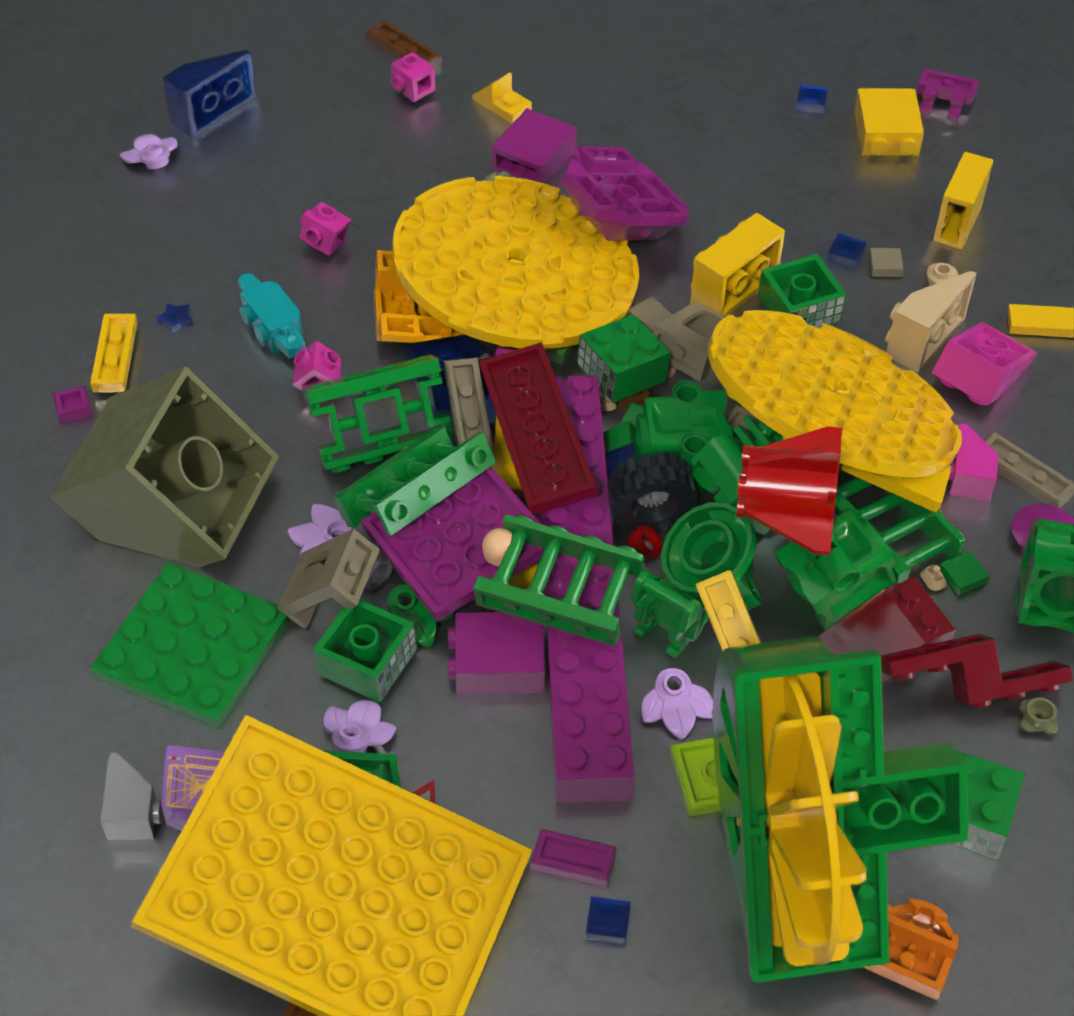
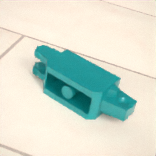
(271, 315)

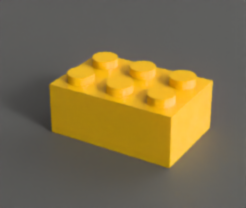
(732, 266)

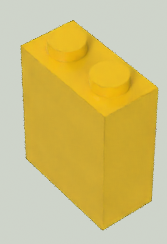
(888, 122)
(963, 200)

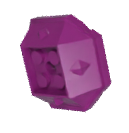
(621, 195)

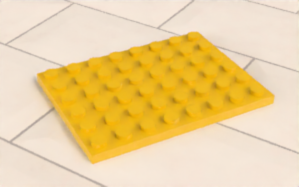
(332, 884)

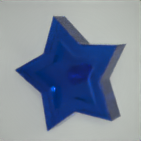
(175, 317)

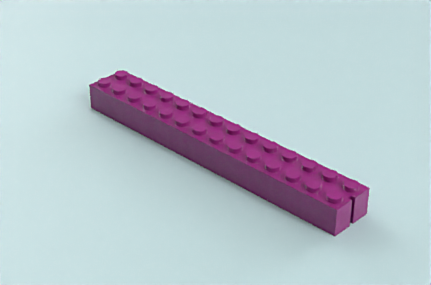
(584, 675)

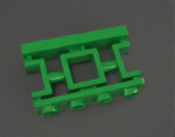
(373, 385)

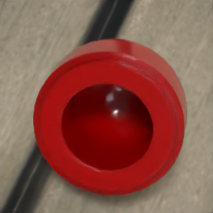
(635, 541)

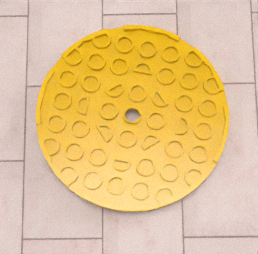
(457, 267)
(824, 377)

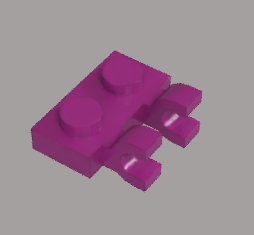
(948, 87)

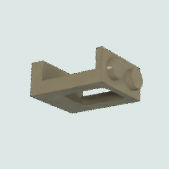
(689, 343)
(341, 577)

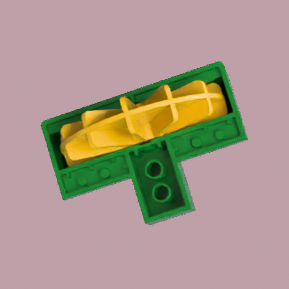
(820, 803)

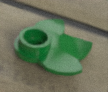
(416, 613)

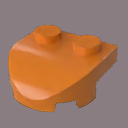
(919, 947)

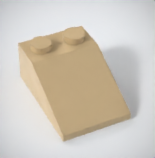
(928, 320)

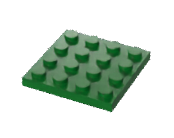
(191, 644)

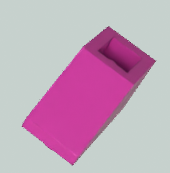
(973, 467)

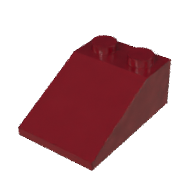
(890, 622)

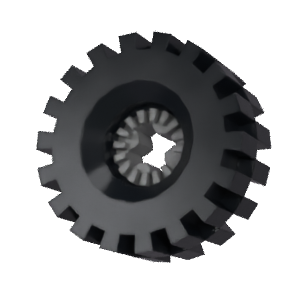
(651, 491)

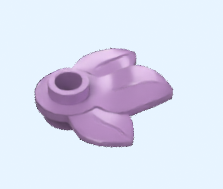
(150, 151)
(324, 526)
(676, 707)
(357, 727)

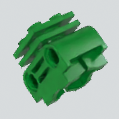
(721, 461)

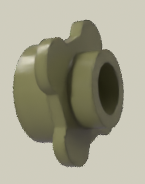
(1039, 707)

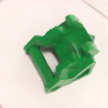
(671, 608)

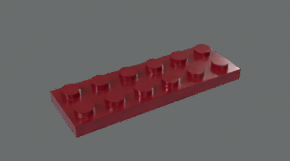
(537, 429)

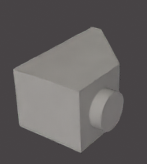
(128, 803)

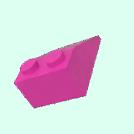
(982, 363)

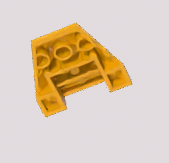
(395, 311)

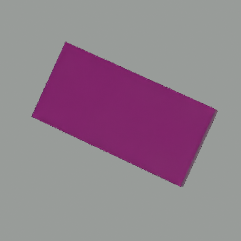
(573, 858)

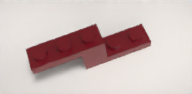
(975, 670)

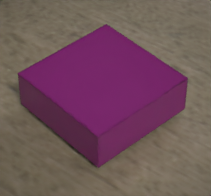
(72, 404)

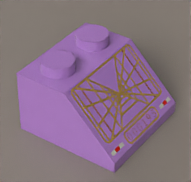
(184, 780)

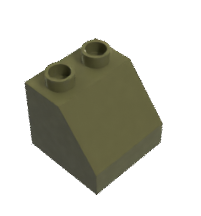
(167, 472)

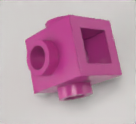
(413, 77)
(324, 228)
(316, 365)

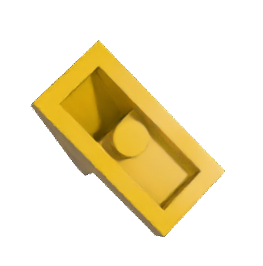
(502, 99)

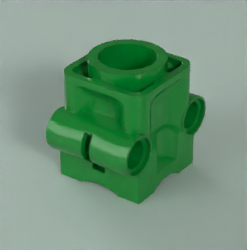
(682, 423)
(1047, 576)
(846, 579)

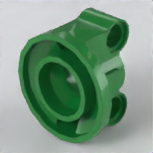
(709, 543)

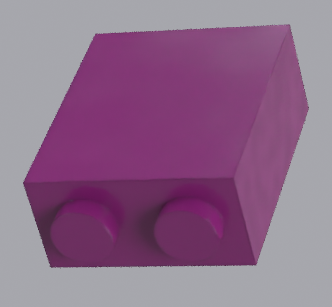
(534, 147)
(496, 654)

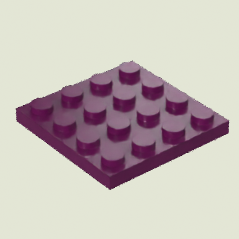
(442, 548)

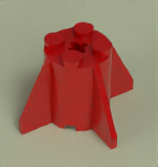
(793, 487)

